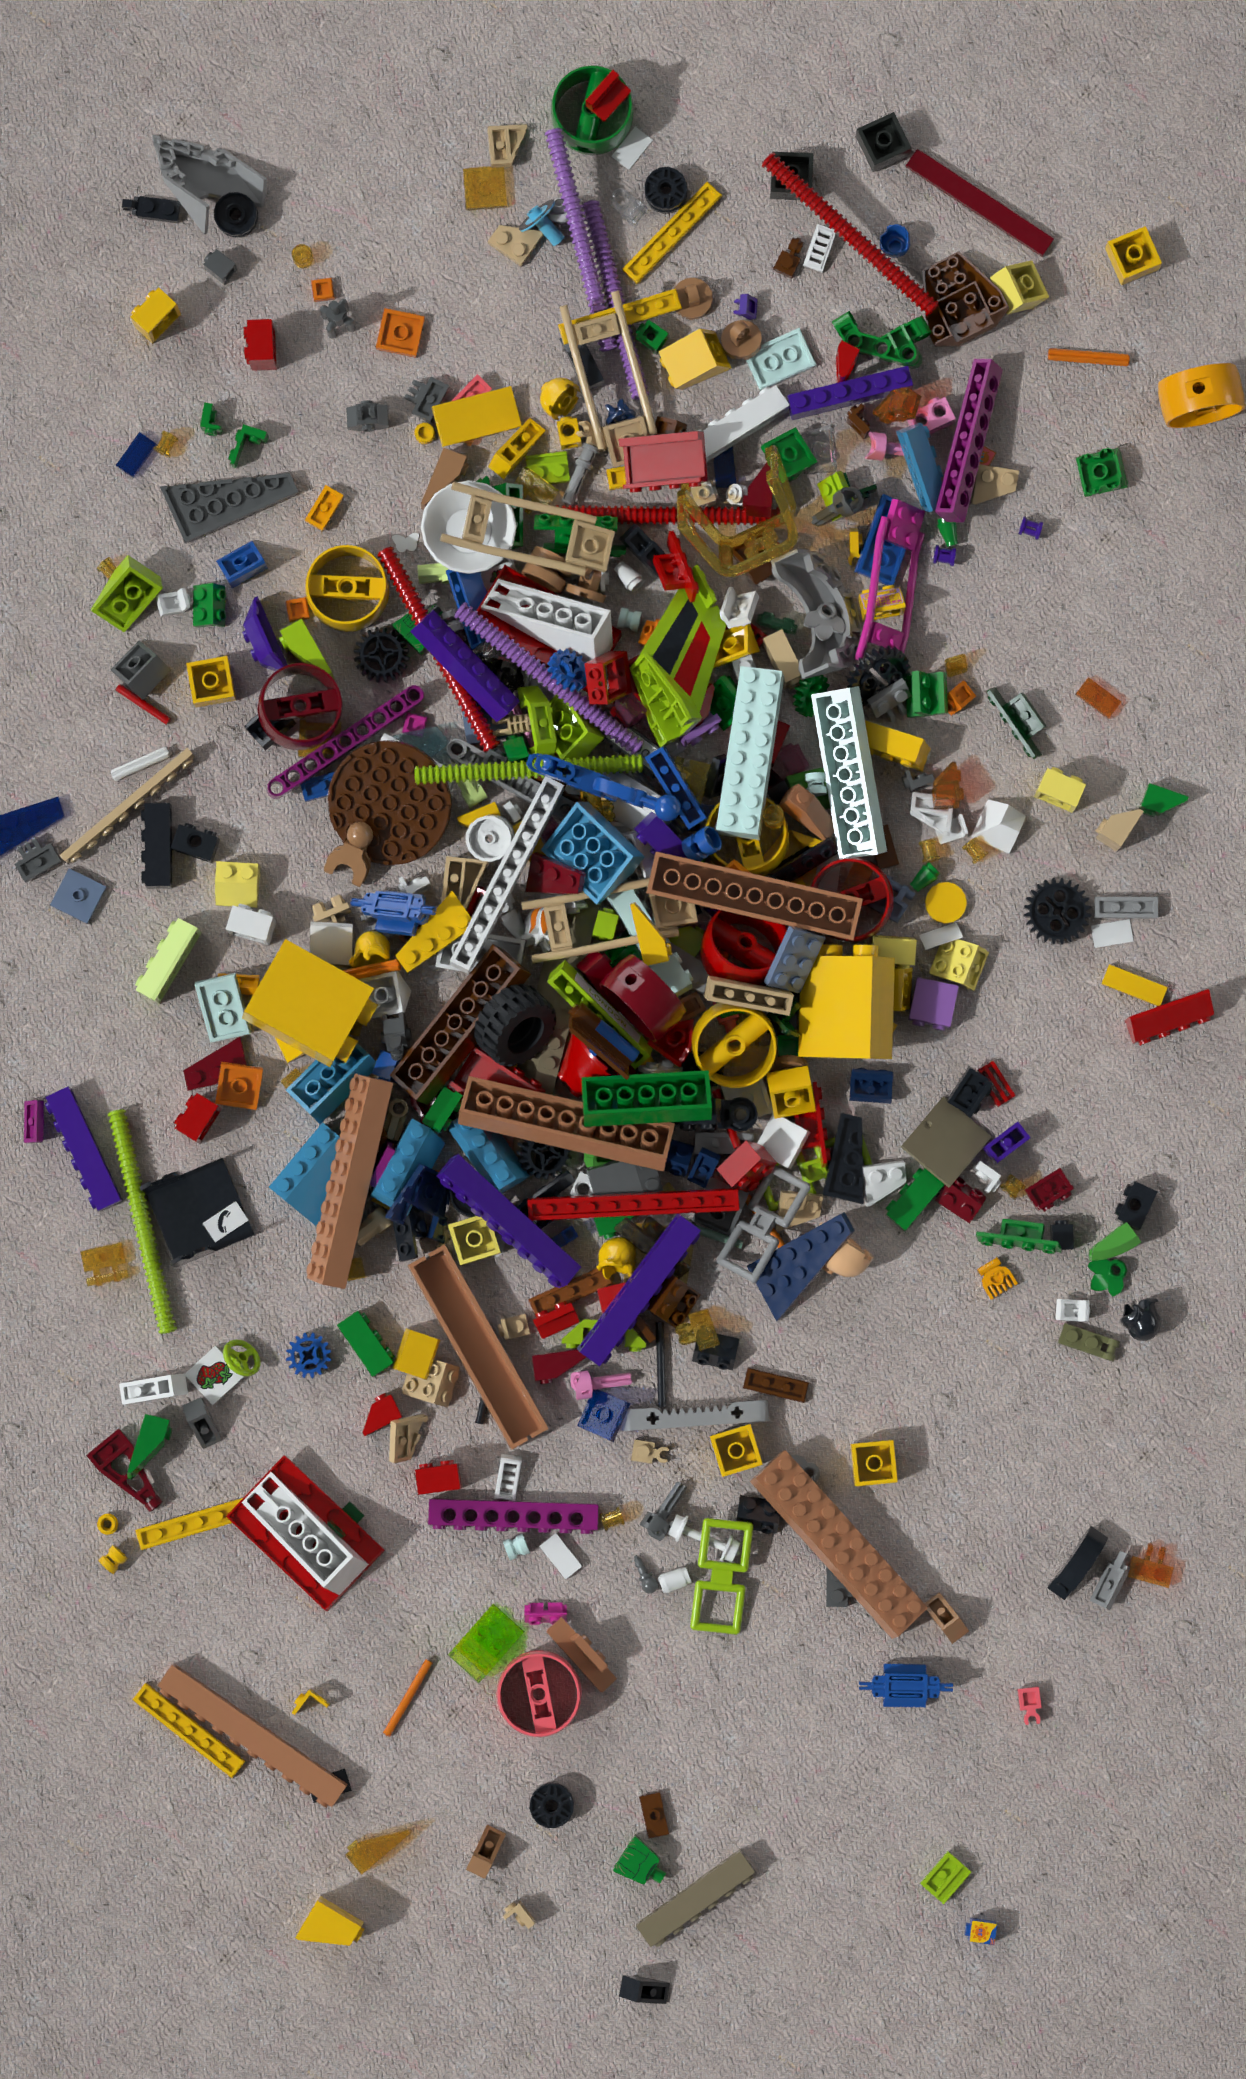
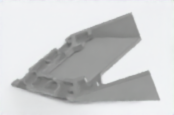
(199, 173)

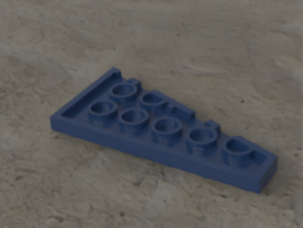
(799, 1262)

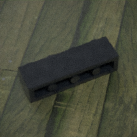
(158, 844)

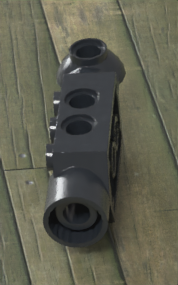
(725, 1116)

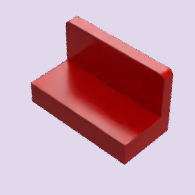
(607, 96)

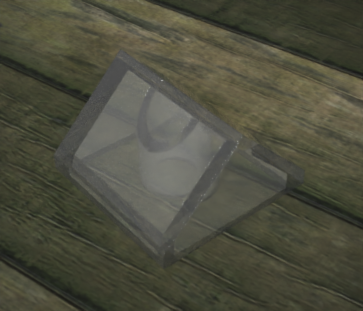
(823, 446)

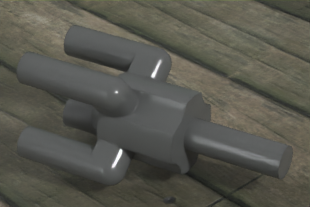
(337, 316)

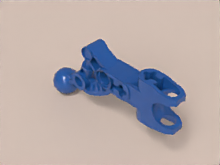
(597, 784)

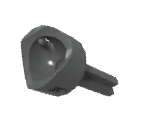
(841, 504)
(657, 1522)

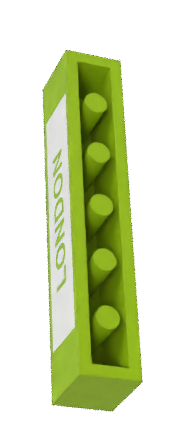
(578, 990)

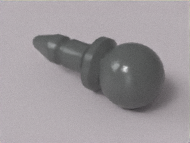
(649, 1583)

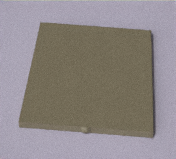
(946, 1142)

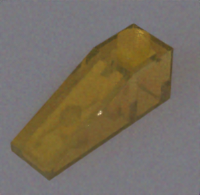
(371, 1849)

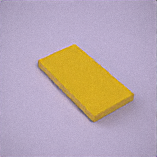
(476, 416)

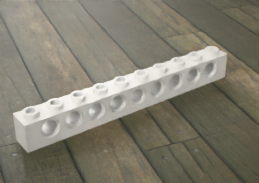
(507, 875)

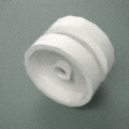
(478, 841)

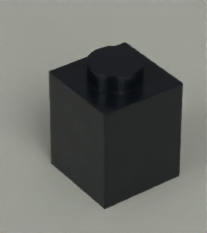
(1062, 1233)

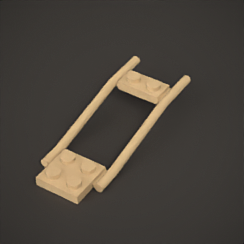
(597, 329)
(587, 546)
(666, 915)

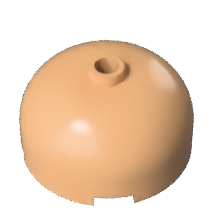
(848, 1260)

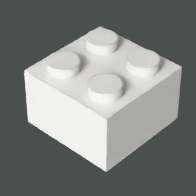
(251, 924)

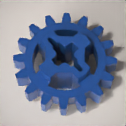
(568, 670)
(296, 1347)

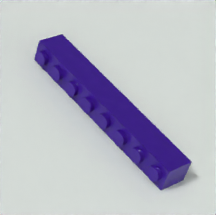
(508, 1221)
(639, 1289)

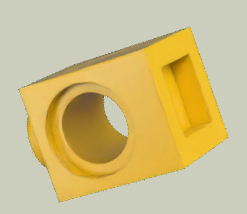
(572, 441)

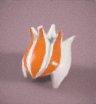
(536, 929)

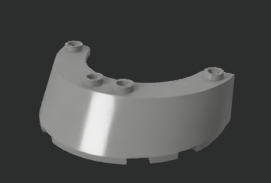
(815, 585)

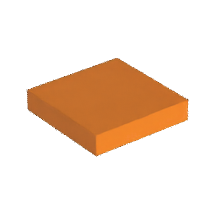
(400, 332)
(239, 1085)

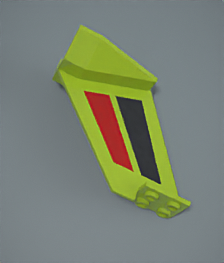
(679, 662)

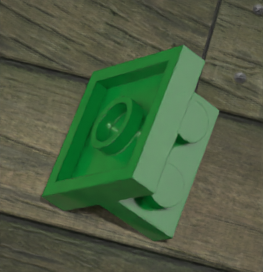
(793, 453)
(927, 694)
(724, 700)

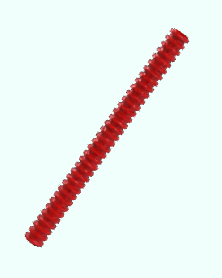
(850, 234)
(669, 515)
(418, 612)

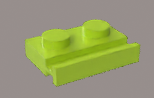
(550, 466)
(830, 486)
(945, 1877)

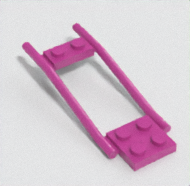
(901, 529)

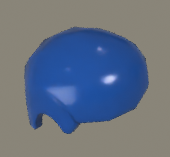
(895, 241)

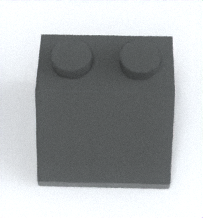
(140, 669)
(721, 1221)

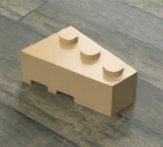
(462, 878)

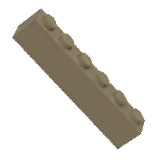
(695, 1898)

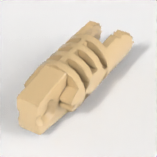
(516, 725)

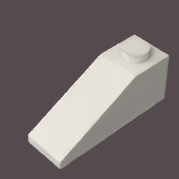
(153, 1388)

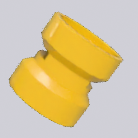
(117, 1557)

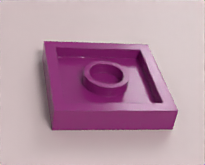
(382, 1160)

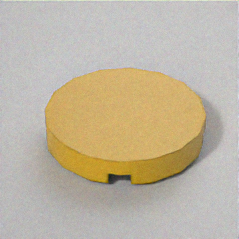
(945, 902)

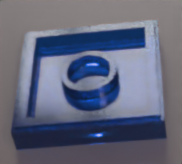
(603, 1415)

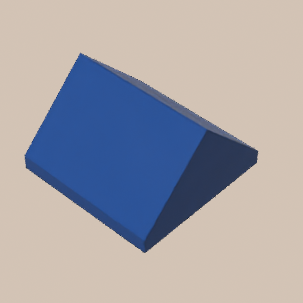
(242, 564)

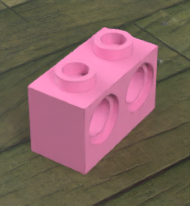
(934, 422)

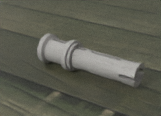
(583, 465)

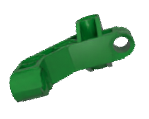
(899, 341)

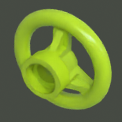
(238, 1360)

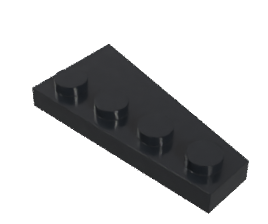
(845, 1170)

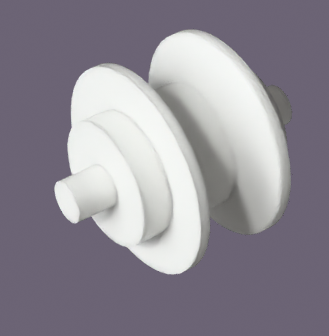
(735, 494)

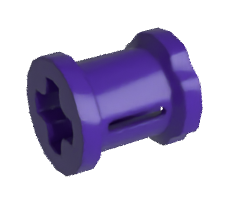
(1035, 533)
(944, 555)

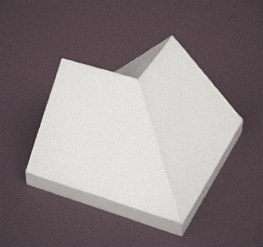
(999, 825)
(389, 993)

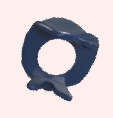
(619, 414)

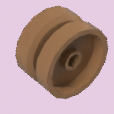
(546, 576)

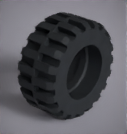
(515, 1025)

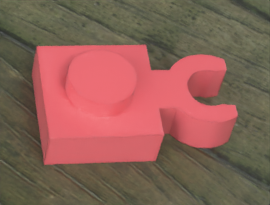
(1029, 1700)

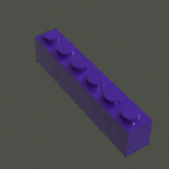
(848, 393)
(465, 666)
(663, 840)
(83, 1148)

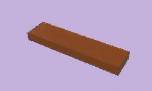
(575, 1290)

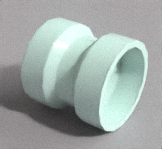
(629, 619)
(816, 783)
(516, 1547)

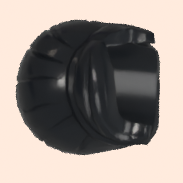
(1142, 1320)

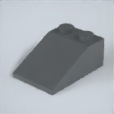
(623, 1178)

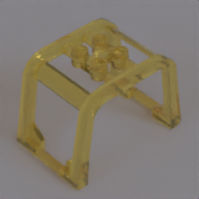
(782, 491)

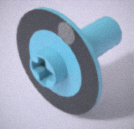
(538, 217)

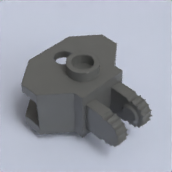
(367, 416)
(396, 1035)

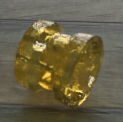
(299, 253)
(1012, 1186)

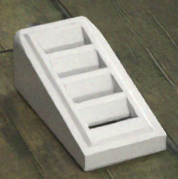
(826, 250)
(511, 1459)

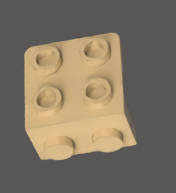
(437, 1387)

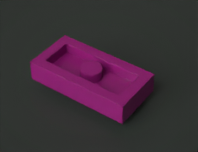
(33, 1121)

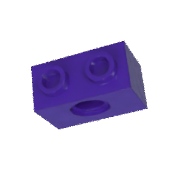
(1006, 1142)

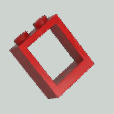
(618, 684)

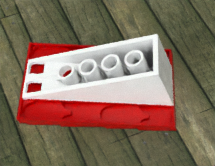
(545, 620)
(288, 1522)

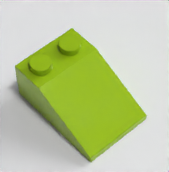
(127, 593)
(302, 646)
(573, 733)

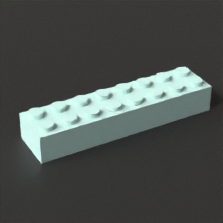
(750, 752)
(849, 773)

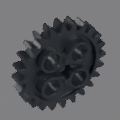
(888, 663)
(1072, 900)

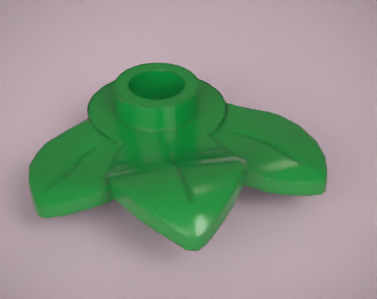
(1105, 1278)

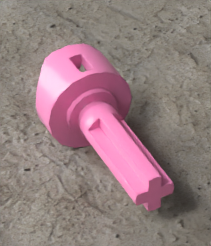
(880, 447)
(586, 1384)

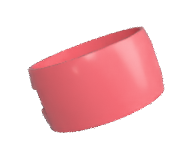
(541, 1709)

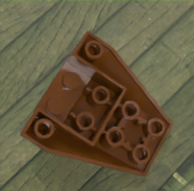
(966, 300)

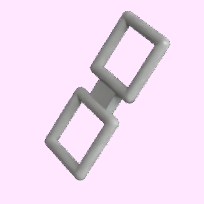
(762, 1224)

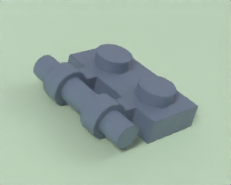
(898, 906)

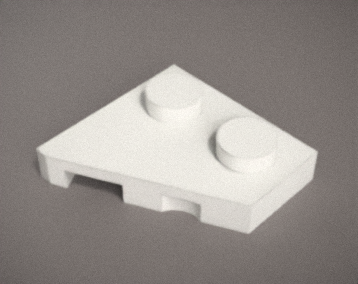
(923, 809)
(882, 1180)

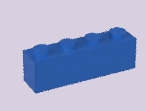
(468, 589)
(676, 785)

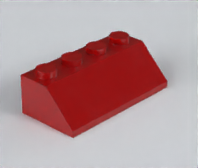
(1170, 1016)

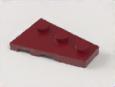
(552, 876)
(207, 1070)

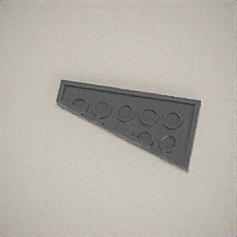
(215, 504)

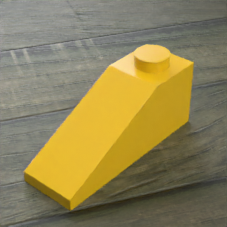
(516, 448)
(651, 941)

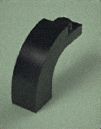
(1079, 1563)

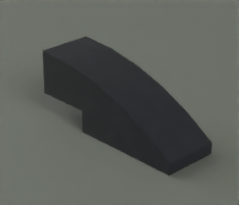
(591, 369)
(641, 546)

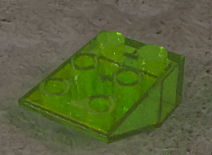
(486, 1643)

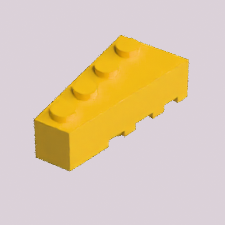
(897, 746)

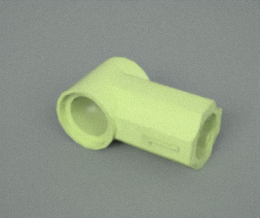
(432, 573)
(472, 792)

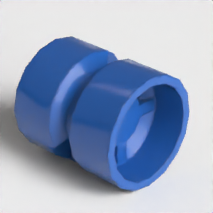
(702, 844)

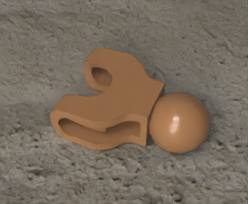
(353, 853)

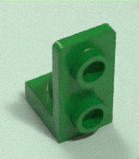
(254, 436)

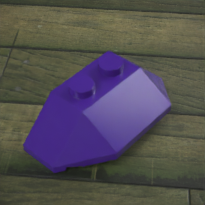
(261, 635)

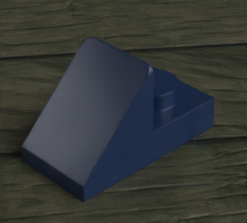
(703, 1167)

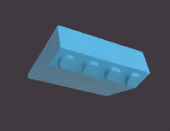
(594, 847)
(306, 1175)

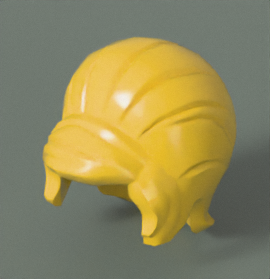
(370, 949)
(617, 1256)

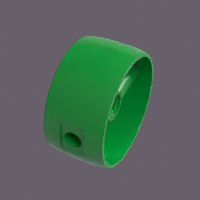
(588, 126)

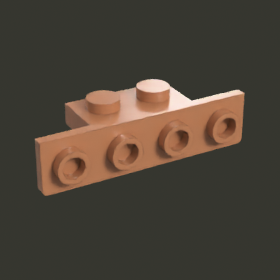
(580, 1652)

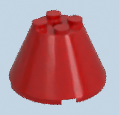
(581, 1063)

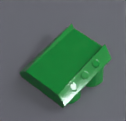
(1102, 472)

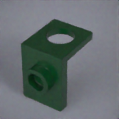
(864, 491)
(353, 1512)

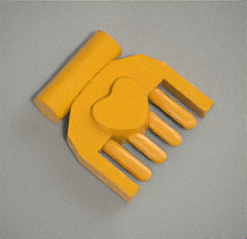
(994, 1275)

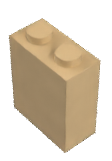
(782, 658)

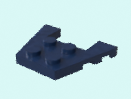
(425, 1194)

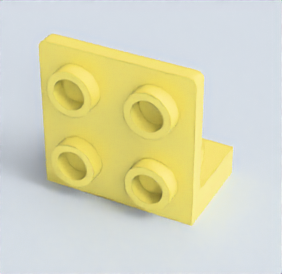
(959, 963)

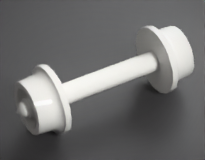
(729, 1549)

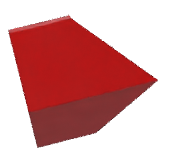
(676, 1043)

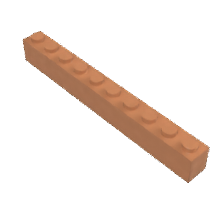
(252, 1735)

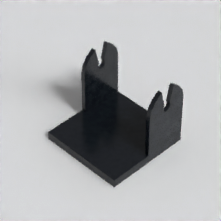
(187, 1201)

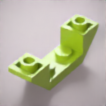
(540, 719)
(575, 1337)

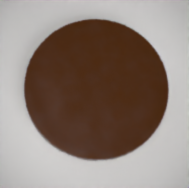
(380, 789)

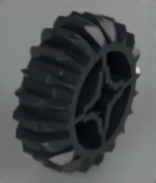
(378, 637)
(542, 1167)

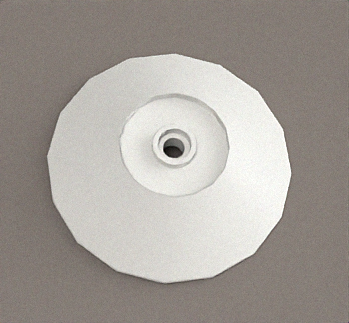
(447, 515)

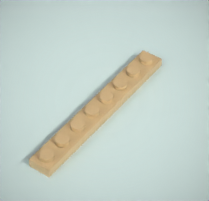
(121, 812)

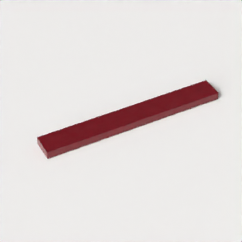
(979, 202)

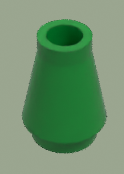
(948, 531)
(925, 876)

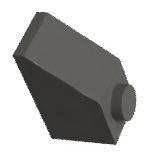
(201, 1423)

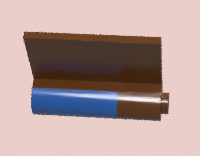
(602, 1039)

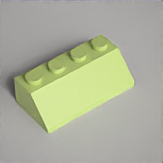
(168, 960)

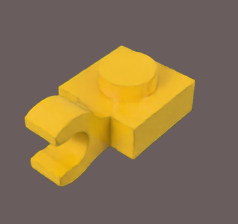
(855, 541)

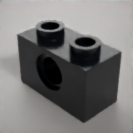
(205, 851)
(1145, 1198)

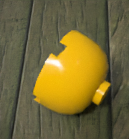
(559, 397)

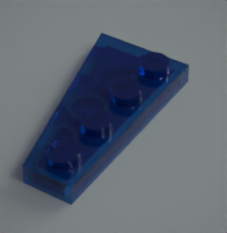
(28, 821)

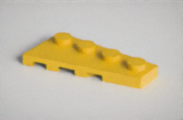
(439, 932)

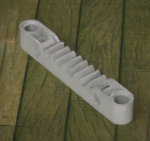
(522, 788)
(752, 1412)

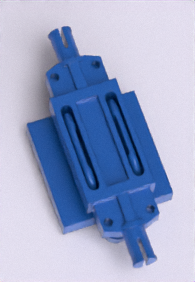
(395, 911)
(905, 1685)

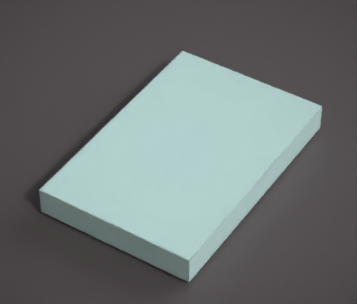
(781, 359)
(222, 1007)

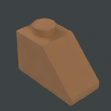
(946, 1618)
(485, 1851)

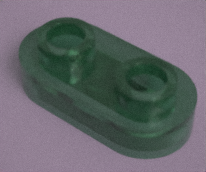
(768, 620)

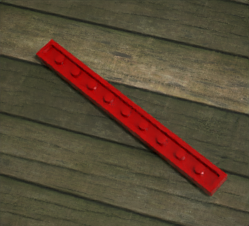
(633, 1204)

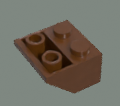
(673, 1301)

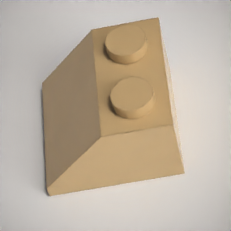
(1117, 828)

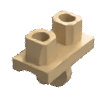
(339, 910)

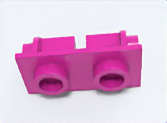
(536, 1614)

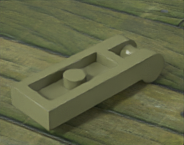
(1088, 1342)

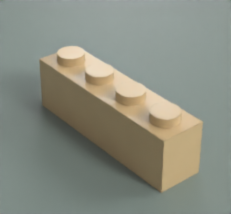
(748, 995)

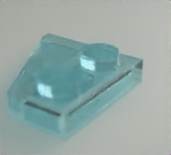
(428, 739)

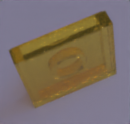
(484, 188)

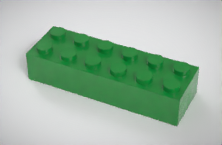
(646, 1098)

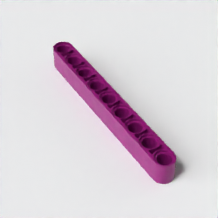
(351, 733)

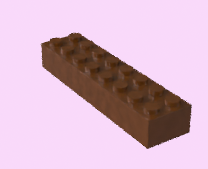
(452, 1032)

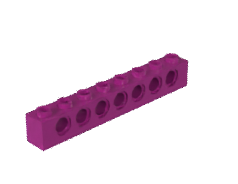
(969, 440)
(438, 1506)

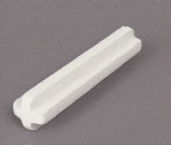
(140, 763)

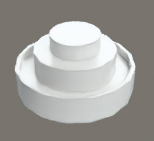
(557, 212)

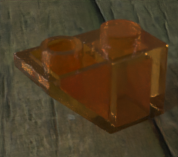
(898, 405)
(946, 789)

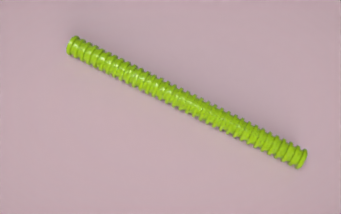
(509, 770)
(142, 1221)

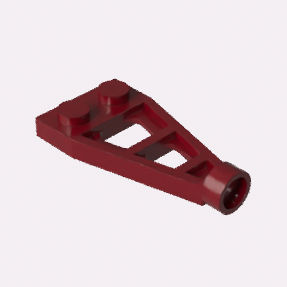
(107, 1452)

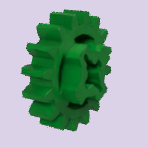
(803, 694)

